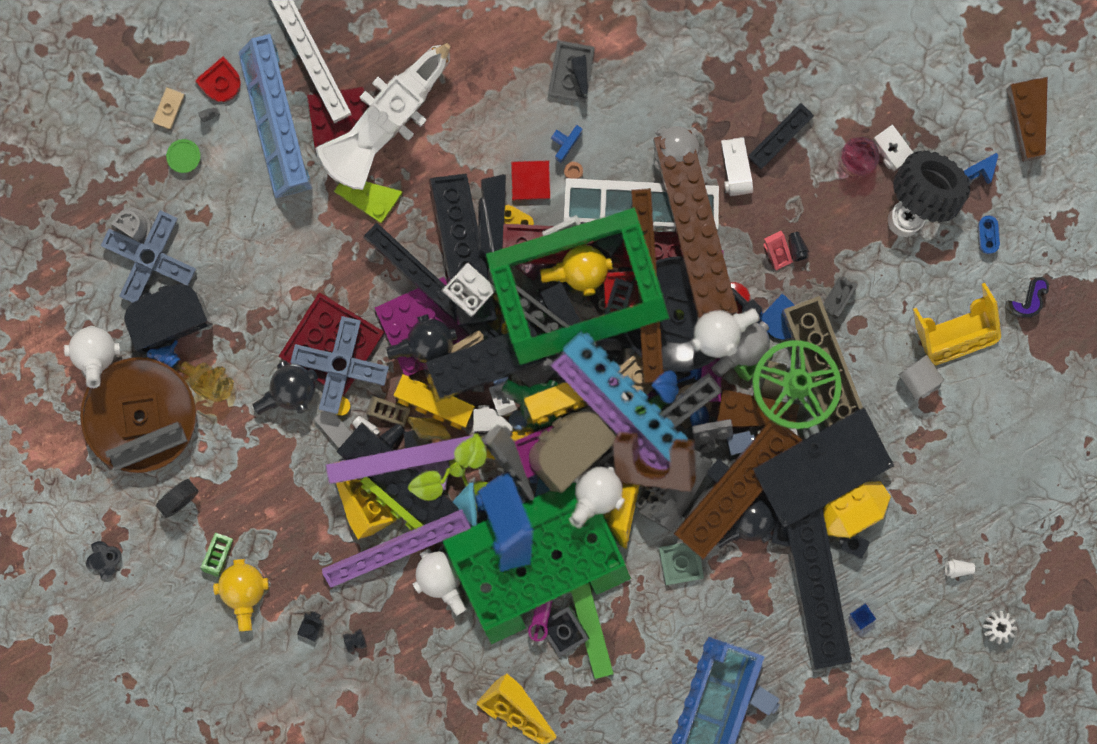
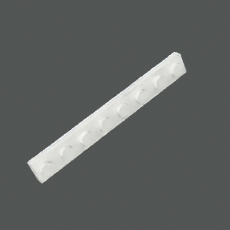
(312, 59)

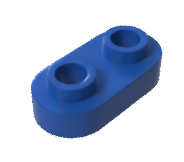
(989, 235)

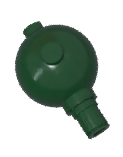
(520, 392)

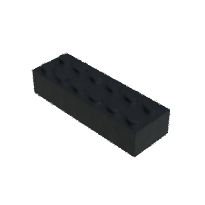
(475, 366)

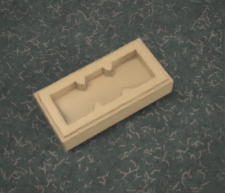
(168, 108)

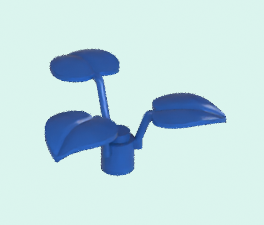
(667, 387)

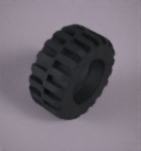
(931, 186)

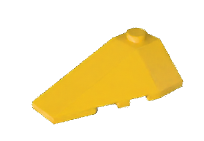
(363, 510)
(512, 704)

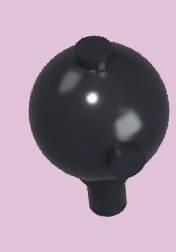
(425, 341)
(289, 388)
(753, 525)

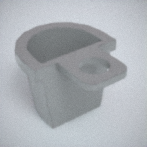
(133, 224)

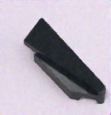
(491, 214)

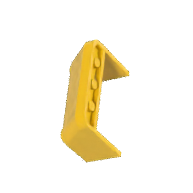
(961, 334)

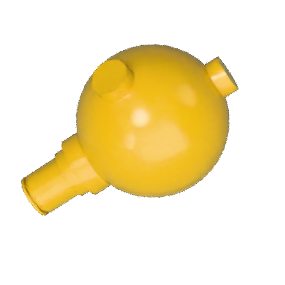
(582, 269)
(241, 588)

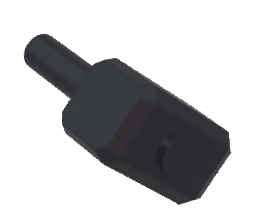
(747, 305)

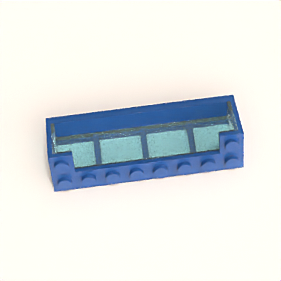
(718, 694)

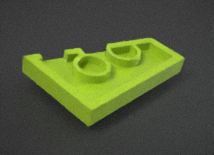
(373, 199)

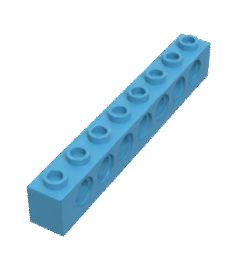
(614, 393)

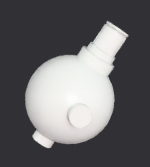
(720, 332)
(92, 352)
(597, 492)
(439, 579)

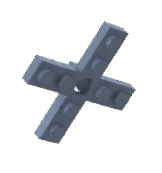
(162, 263)
(336, 380)

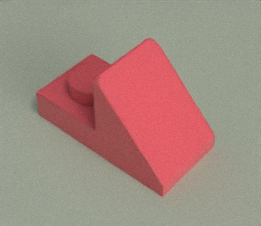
(778, 250)

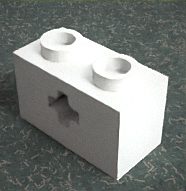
(890, 138)

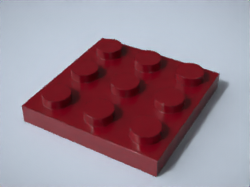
(321, 122)

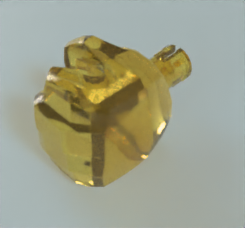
(207, 381)

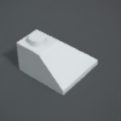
(487, 419)

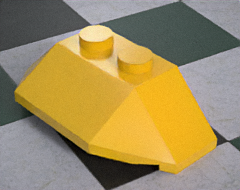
(856, 510)
(620, 520)

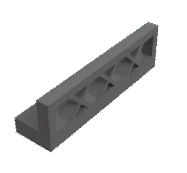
(147, 446)

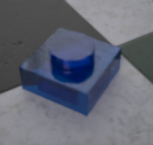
(862, 616)

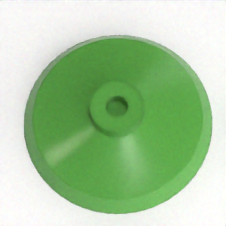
(183, 156)

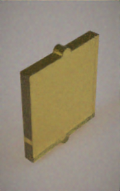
(429, 428)

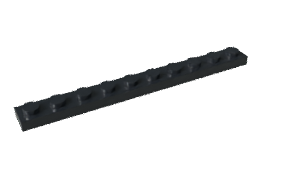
(420, 276)

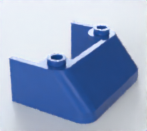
(507, 520)

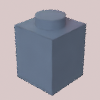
(739, 442)
(764, 701)

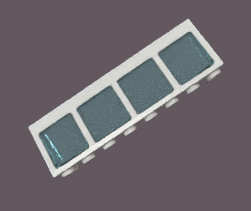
(602, 198)

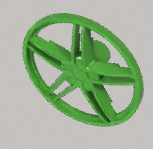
(796, 384)

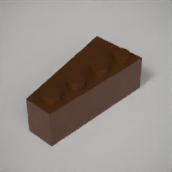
(746, 413)

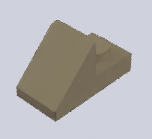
(770, 389)

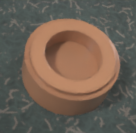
(573, 170)

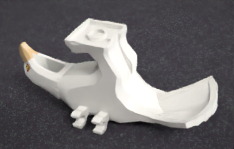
(351, 155)

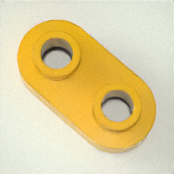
(517, 216)

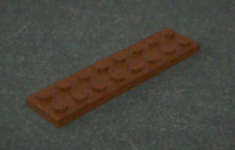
(734, 491)

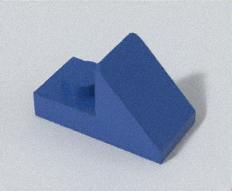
(986, 168)

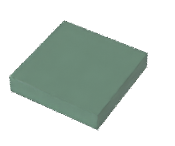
(680, 564)

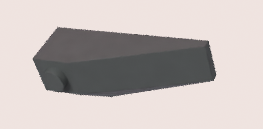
(504, 450)

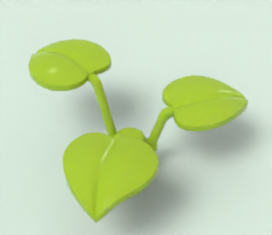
(469, 452)

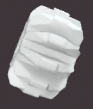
(998, 635)

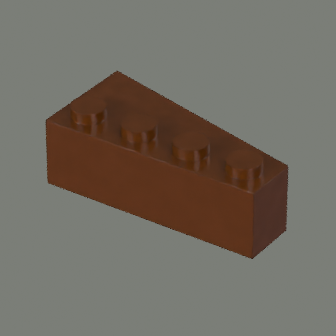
(1029, 116)

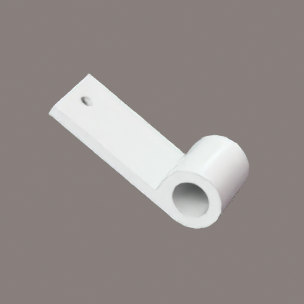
(737, 167)

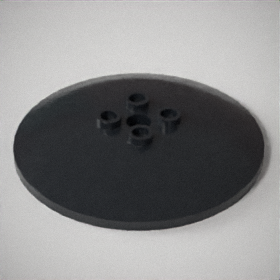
(676, 335)

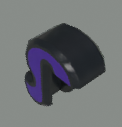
(1033, 300)

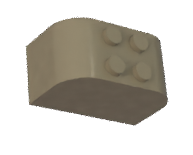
(569, 448)

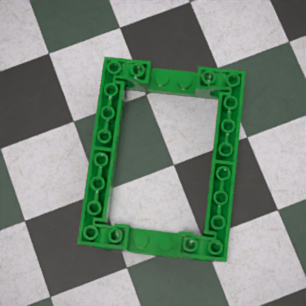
(599, 328)

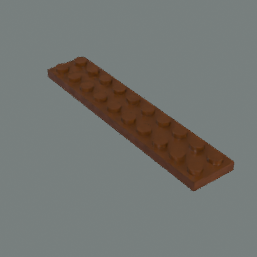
(696, 232)

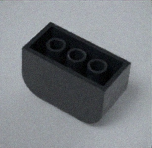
(165, 317)

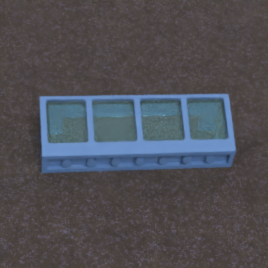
(273, 116)

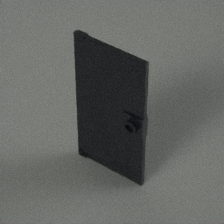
(823, 467)

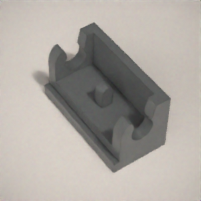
(839, 296)

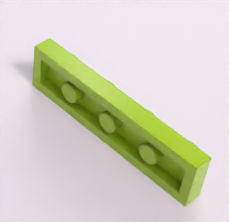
(384, 499)

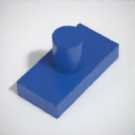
(566, 142)

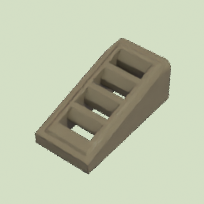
(370, 411)

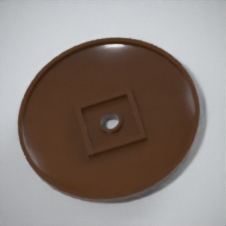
(132, 386)

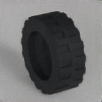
(177, 498)

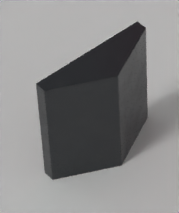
(565, 631)

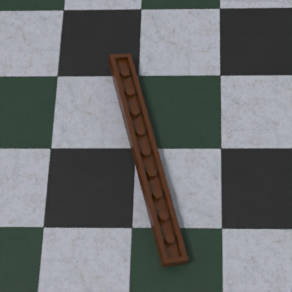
(650, 333)

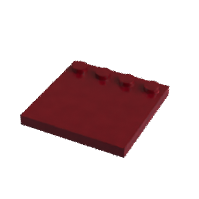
(320, 329)

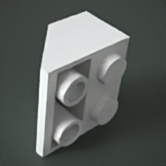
(469, 289)

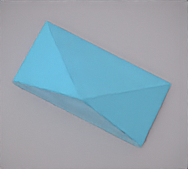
(466, 502)

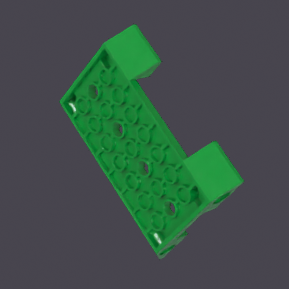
(545, 577)

